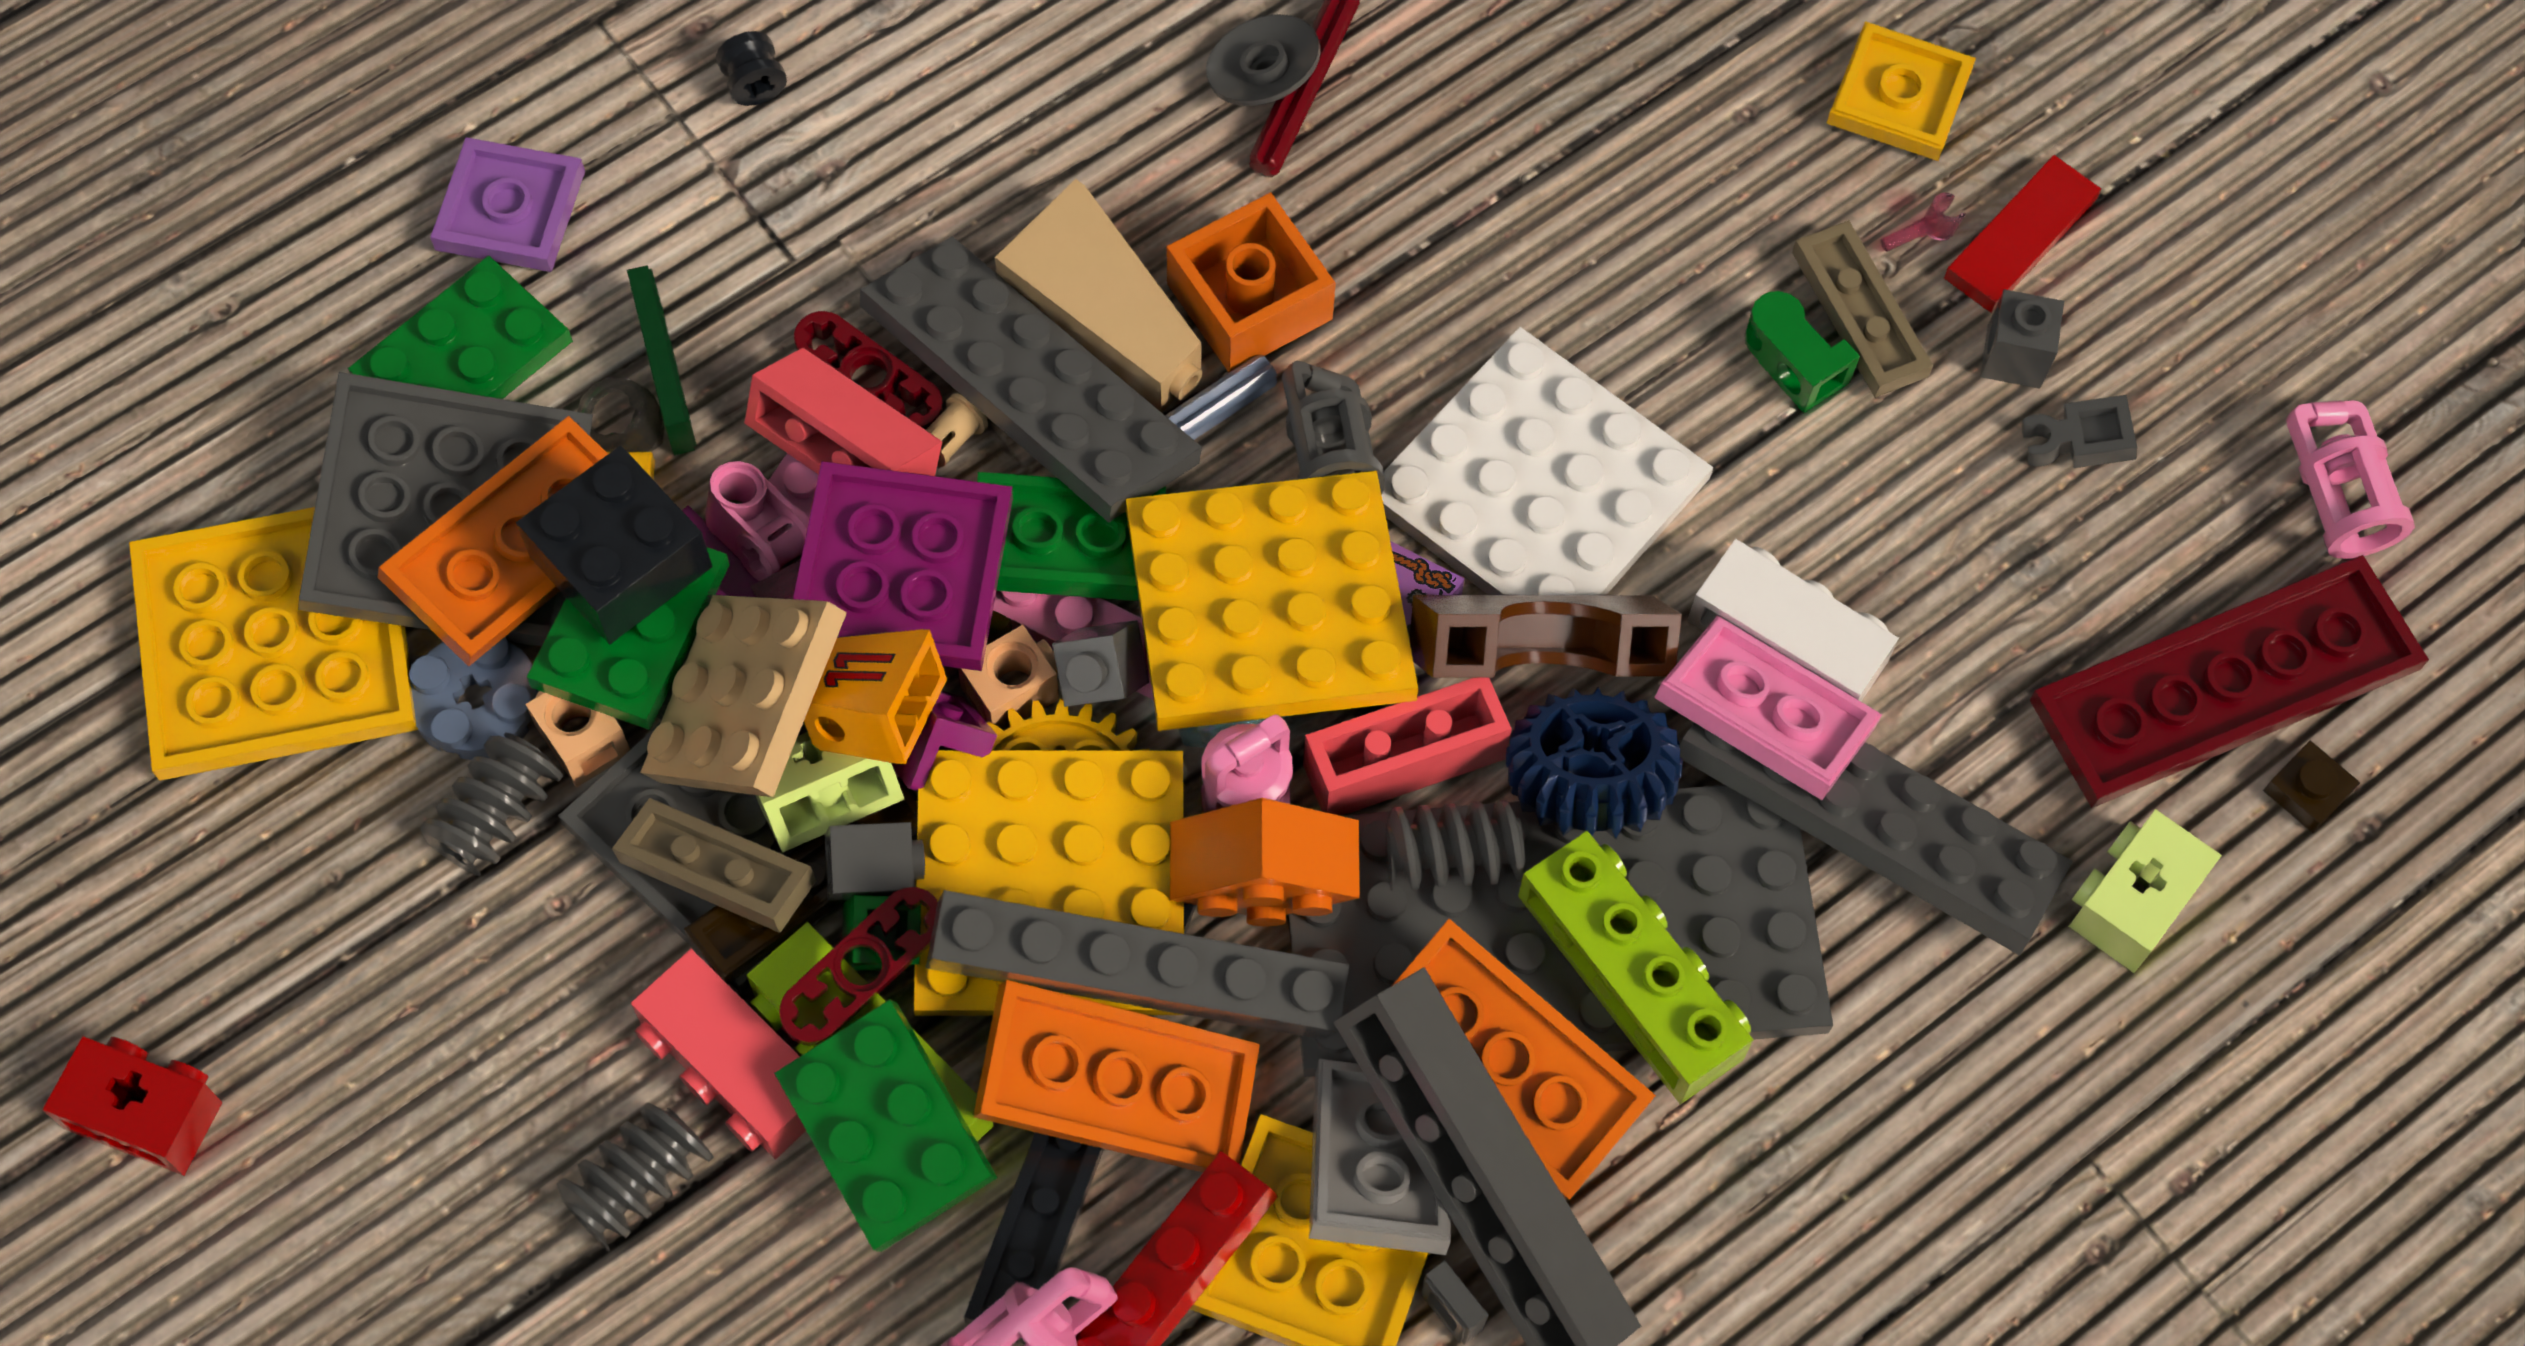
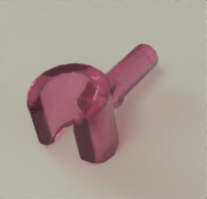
(1932, 224)

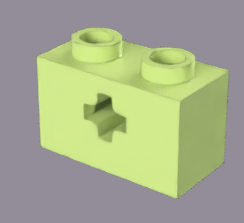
(826, 791)
(2161, 859)

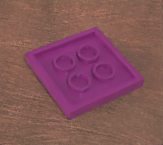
(907, 555)

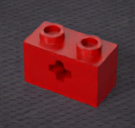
(162, 1129)

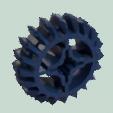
(1594, 762)

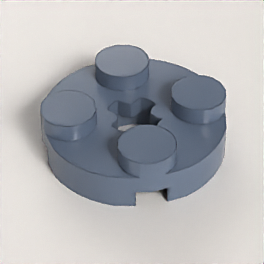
(457, 727)

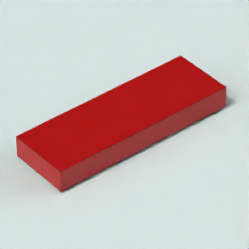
(2022, 233)

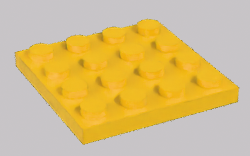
(1269, 600)
(236, 663)
(1048, 834)

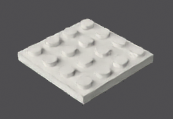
(1539, 478)

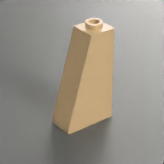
(1103, 296)

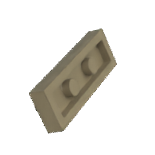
(1862, 308)
(714, 865)

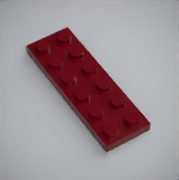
(2227, 680)

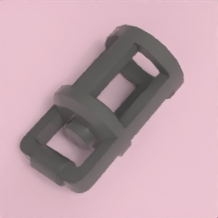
(1329, 425)

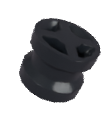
(751, 68)

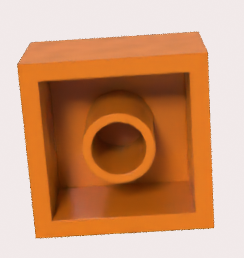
(1250, 282)
(1264, 861)

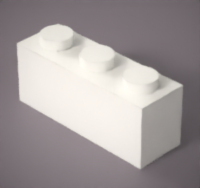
(1794, 618)

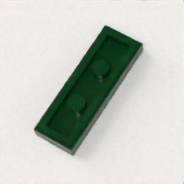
(662, 360)

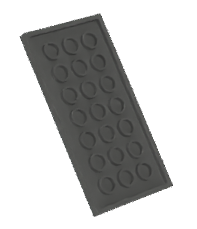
(1712, 863)

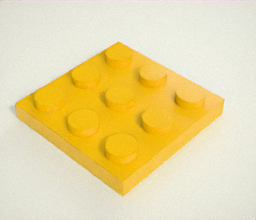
(1303, 1286)

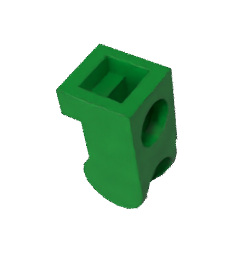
(1796, 352)

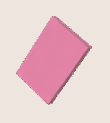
(1768, 707)

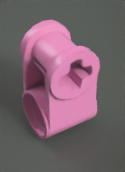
(763, 529)

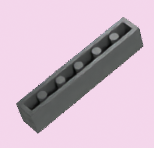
(1137, 965)
(1484, 1168)

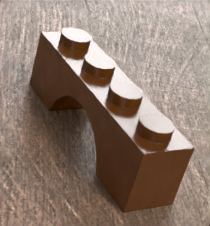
(1596, 632)

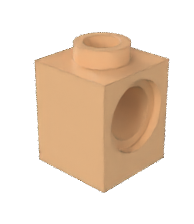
(1012, 653)
(579, 752)

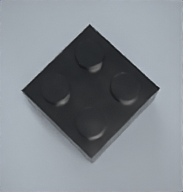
(615, 544)

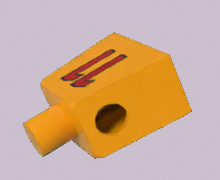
(876, 695)

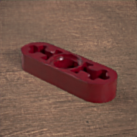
(861, 351)
(813, 989)

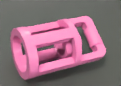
(2342, 461)
(1247, 764)
(1039, 1313)

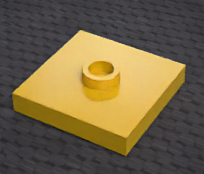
(1901, 91)

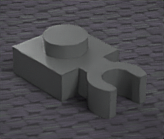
(2091, 431)

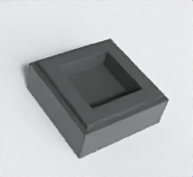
(1453, 1303)

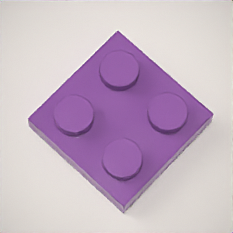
(508, 204)

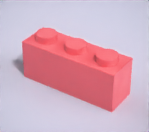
(830, 418)
(1406, 746)
(724, 1051)

